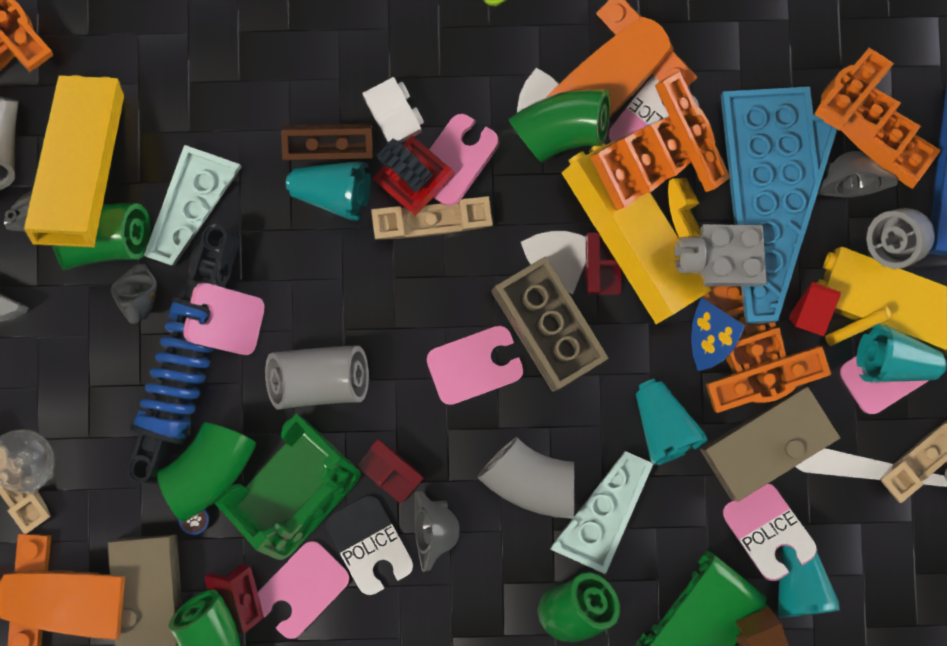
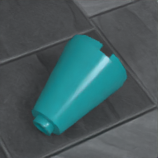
(332, 187)
(896, 357)
(666, 423)
(805, 587)

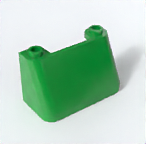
(290, 492)
(707, 608)

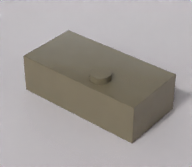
(549, 324)
(769, 443)
(150, 588)

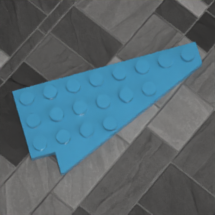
(774, 175)

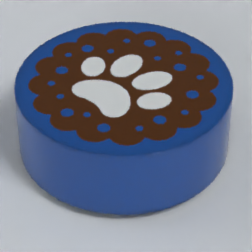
(196, 524)

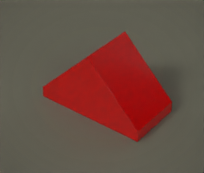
(815, 309)

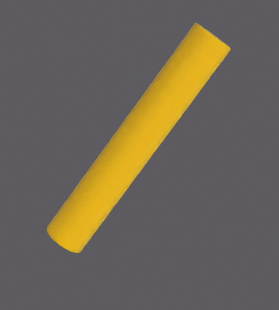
(859, 326)

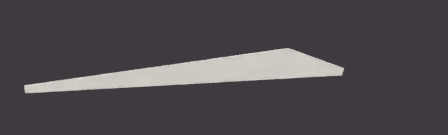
(848, 465)

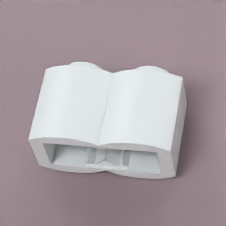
(392, 111)

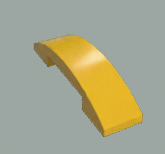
(680, 202)

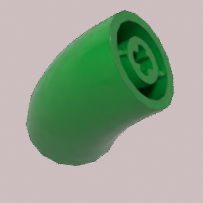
(564, 122)
(121, 235)
(204, 470)
(579, 608)
(204, 622)

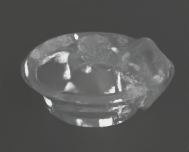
(25, 461)

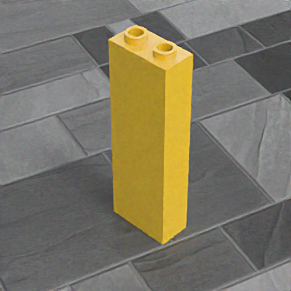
(75, 162)
(638, 241)
(868, 286)

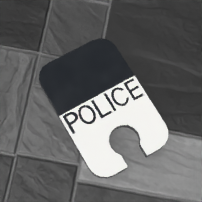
(366, 536)

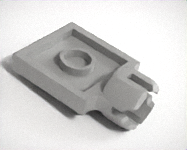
(724, 255)

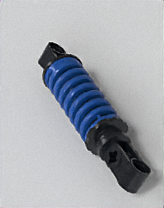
(179, 363)

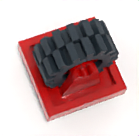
(411, 173)

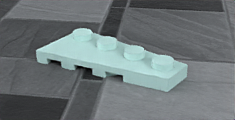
(192, 195)
(604, 516)

